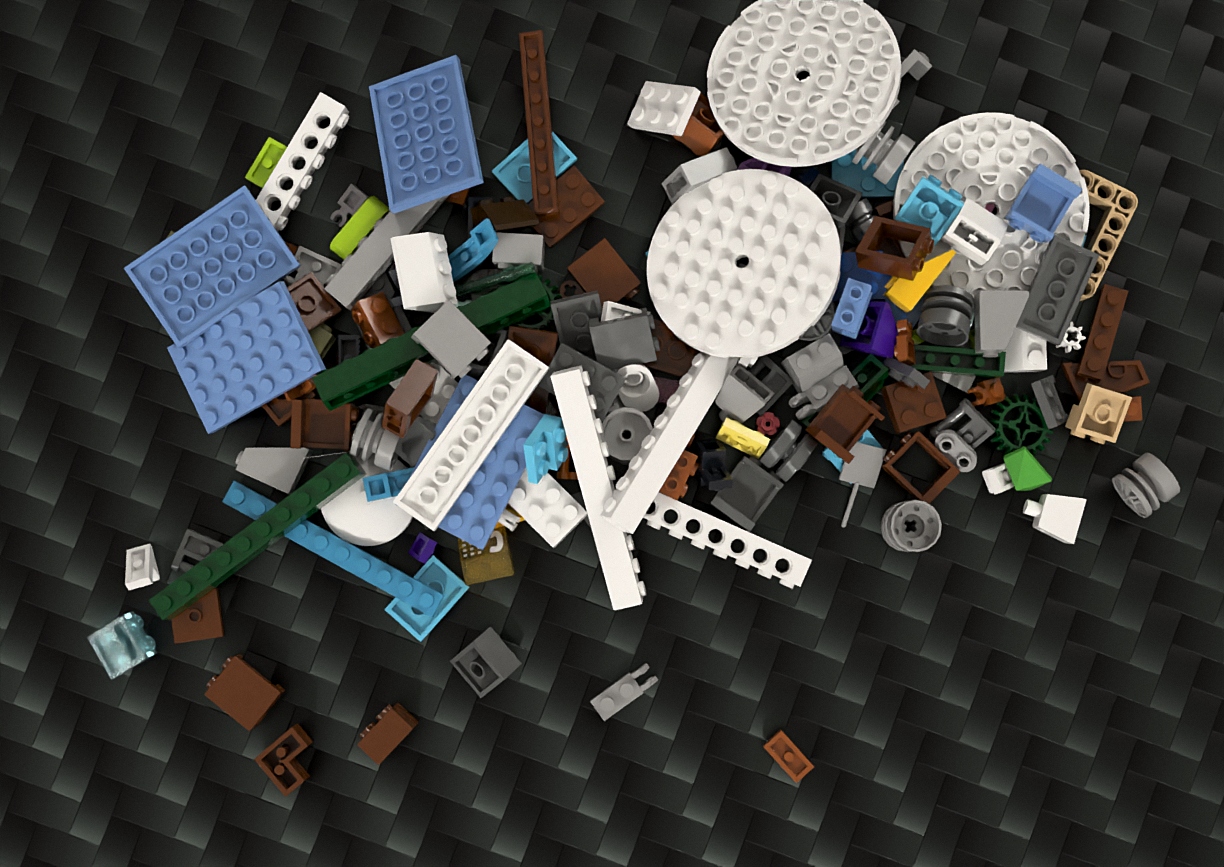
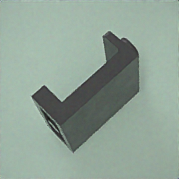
(624, 340)
(749, 494)

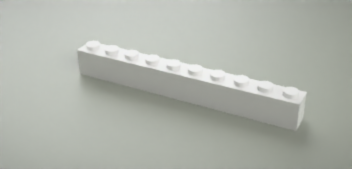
(666, 441)
(597, 485)

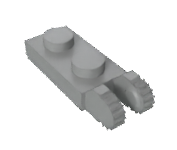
(822, 392)
(621, 693)

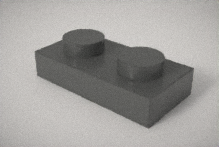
(906, 373)

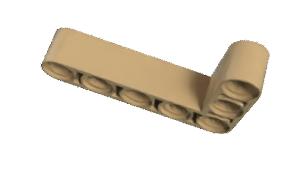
(1104, 233)

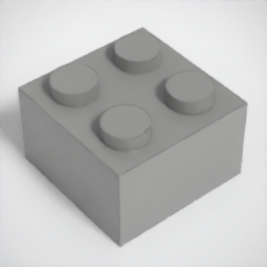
(519, 250)

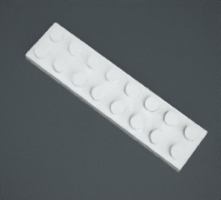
(471, 435)

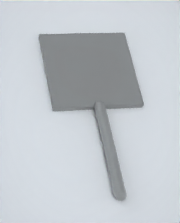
(861, 470)

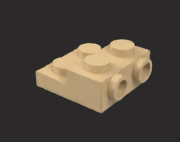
(1098, 414)

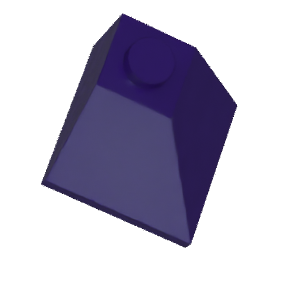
(876, 333)

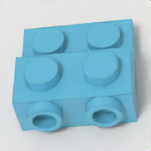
(931, 207)
(545, 448)

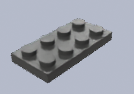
(1057, 290)

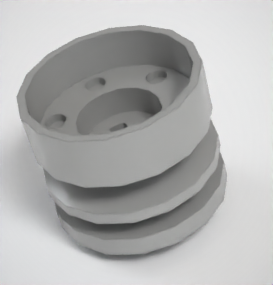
(884, 153)
(373, 438)
(1146, 485)
(924, 526)

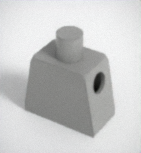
(741, 395)

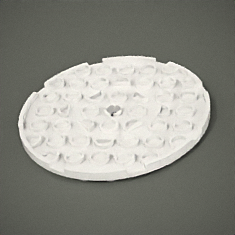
(812, 120)
(989, 162)
(751, 308)

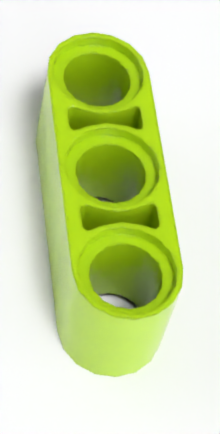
(358, 227)

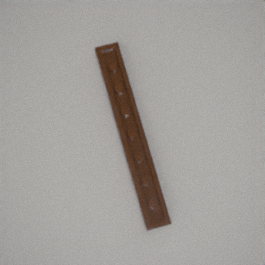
(538, 123)

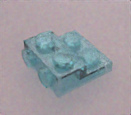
(123, 644)

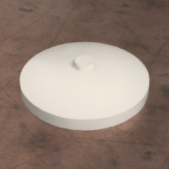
(364, 521)

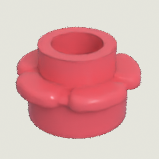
(767, 417)

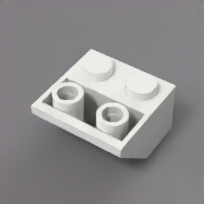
(975, 232)

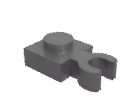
(350, 202)

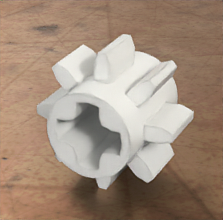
(1075, 339)

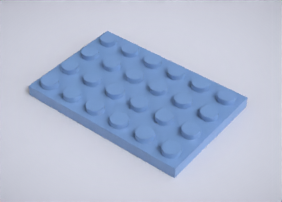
(425, 134)
(212, 266)
(247, 358)
(490, 489)

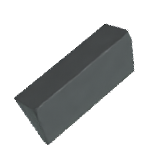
(415, 440)

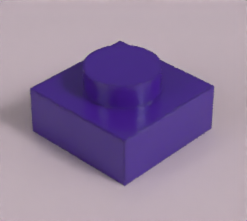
(422, 548)

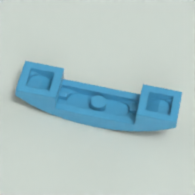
(474, 250)
(386, 484)

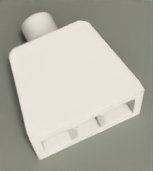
(1056, 515)

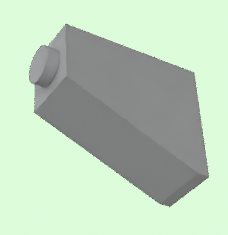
(698, 172)
(996, 318)
(274, 466)

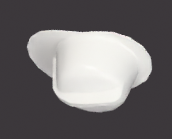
(639, 388)

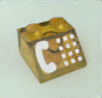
(489, 563)

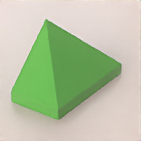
(1025, 470)

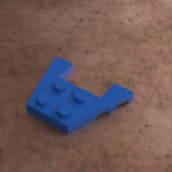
(877, 280)

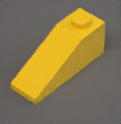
(907, 293)

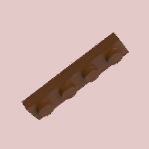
(1102, 333)

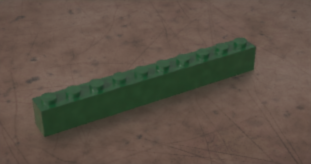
(395, 357)
(257, 537)

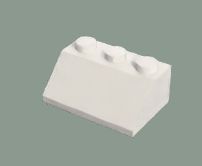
(423, 271)
(1025, 353)

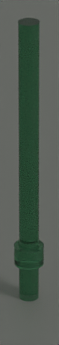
(508, 274)

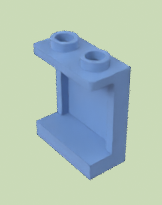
(1042, 203)
(852, 308)

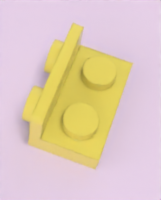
(742, 438)

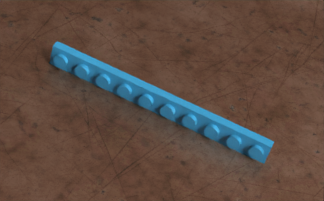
(342, 553)

